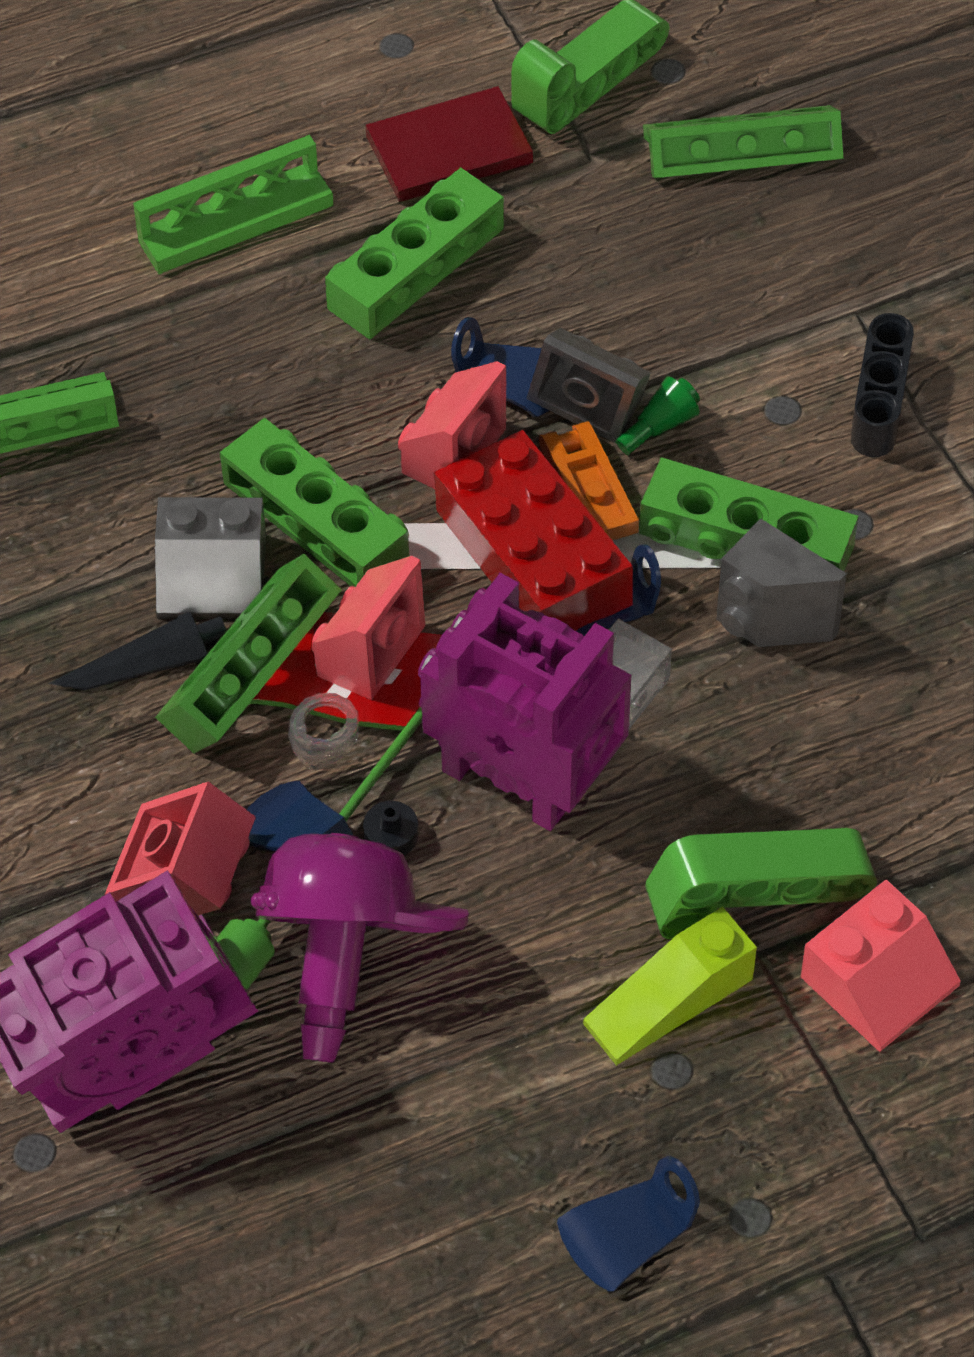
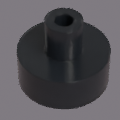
(392, 825)

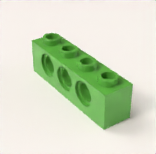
(414, 253)
(312, 502)
(731, 509)
(248, 654)

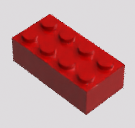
(533, 528)

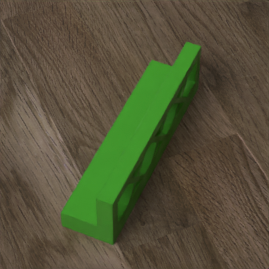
(744, 141)
(231, 212)
(56, 412)

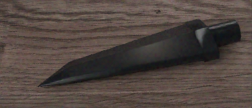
(161, 649)

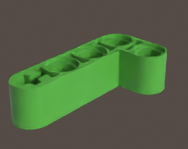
(561, 85)
(756, 870)

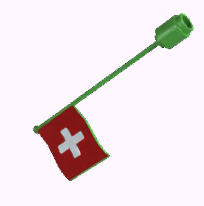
(392, 708)

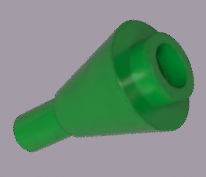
(669, 407)

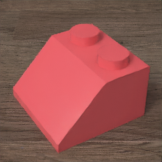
(455, 422)
(372, 628)
(192, 835)
(880, 965)

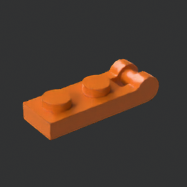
(591, 478)

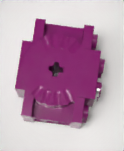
(524, 701)
(115, 1002)

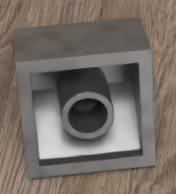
(587, 383)
(208, 556)
(778, 590)

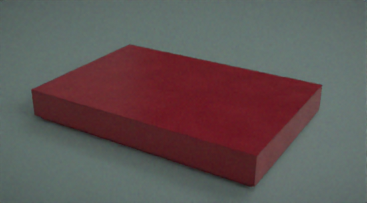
(439, 139)

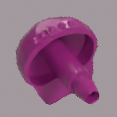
(338, 890)

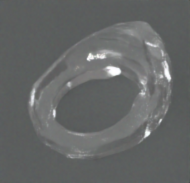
(322, 753)

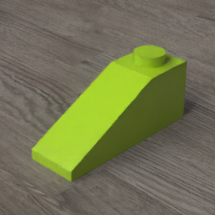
(674, 986)

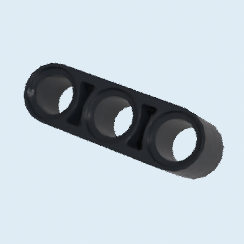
(882, 385)

